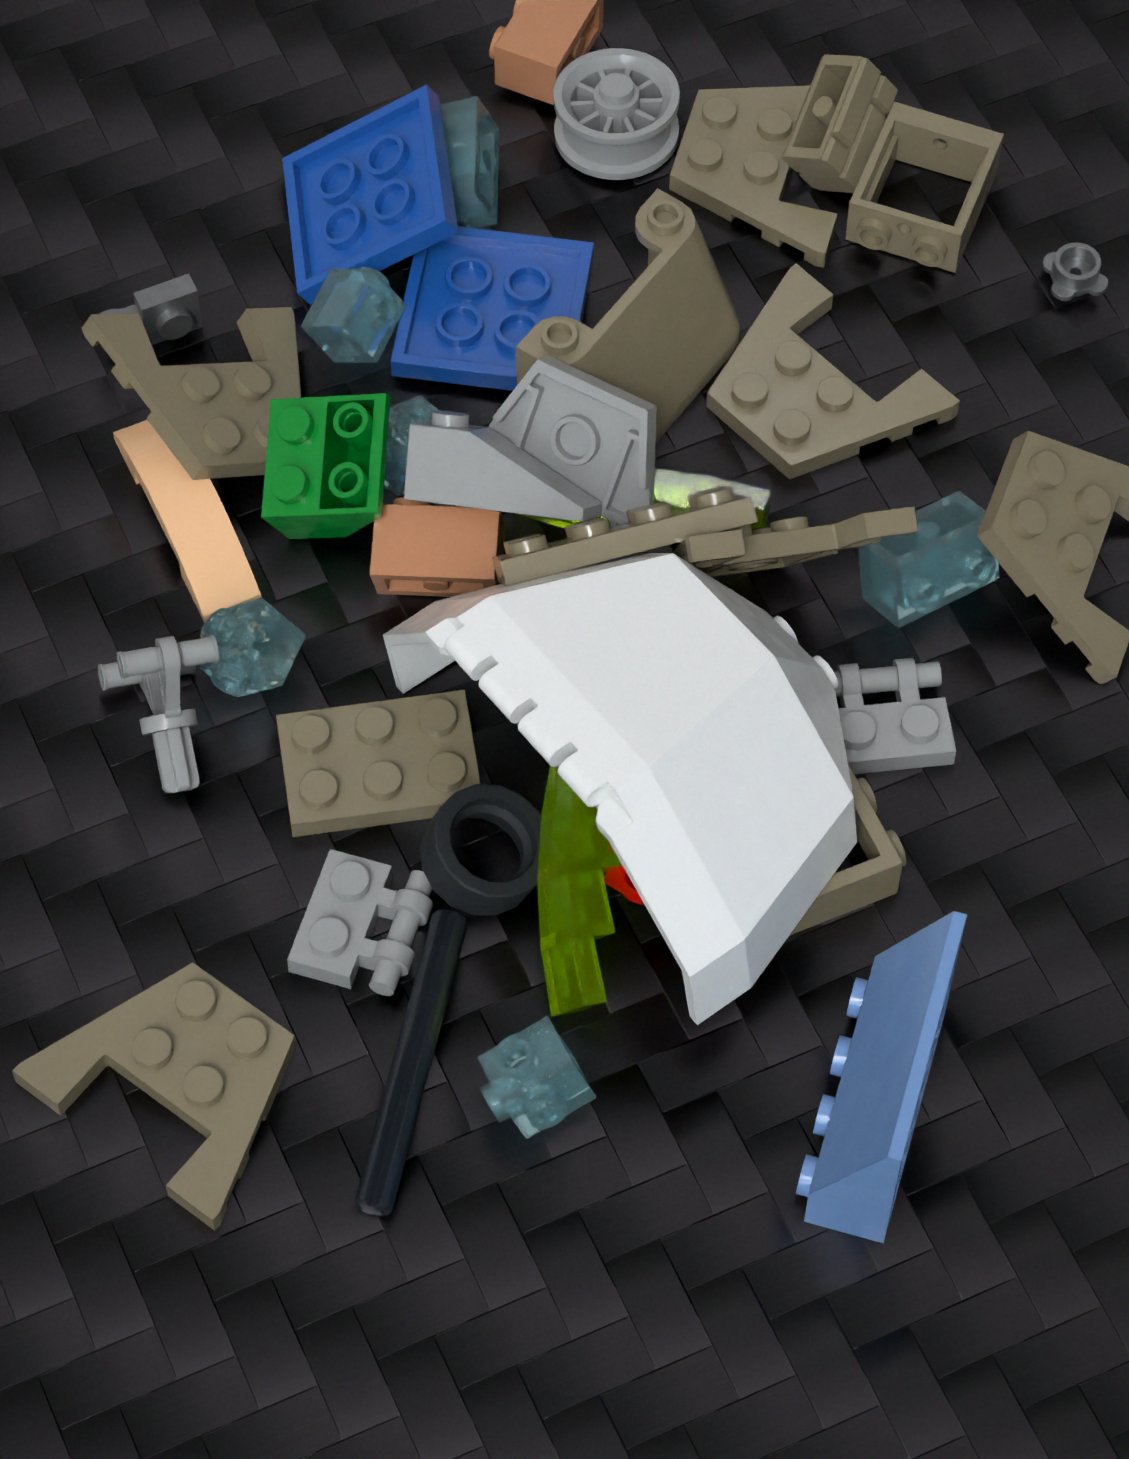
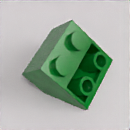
(325, 464)

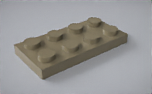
(646, 529)

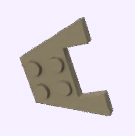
(736, 167)
(799, 404)
(212, 412)
(1048, 532)
(790, 542)
(192, 1052)

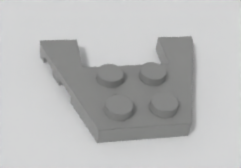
(585, 434)

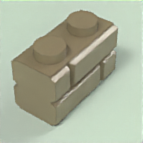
(839, 122)

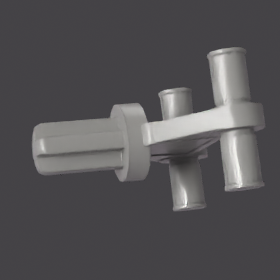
(159, 675)

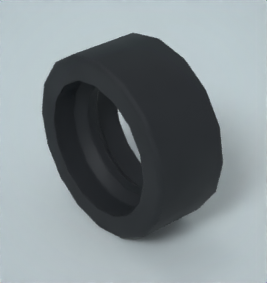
(453, 880)

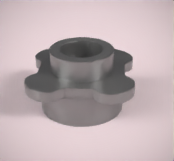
(1072, 260)

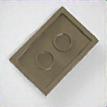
(375, 761)

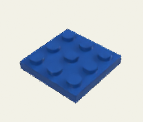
(370, 191)
(479, 298)

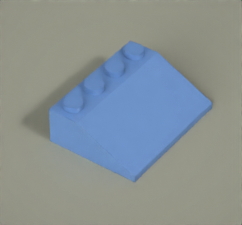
(881, 1082)

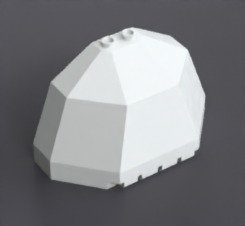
(686, 731)

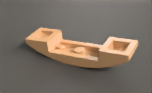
(192, 521)

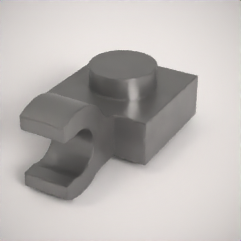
(167, 309)

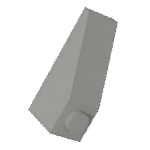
(484, 470)

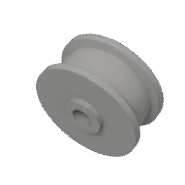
(616, 113)

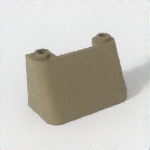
(664, 331)

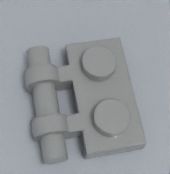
(896, 733)
(342, 917)

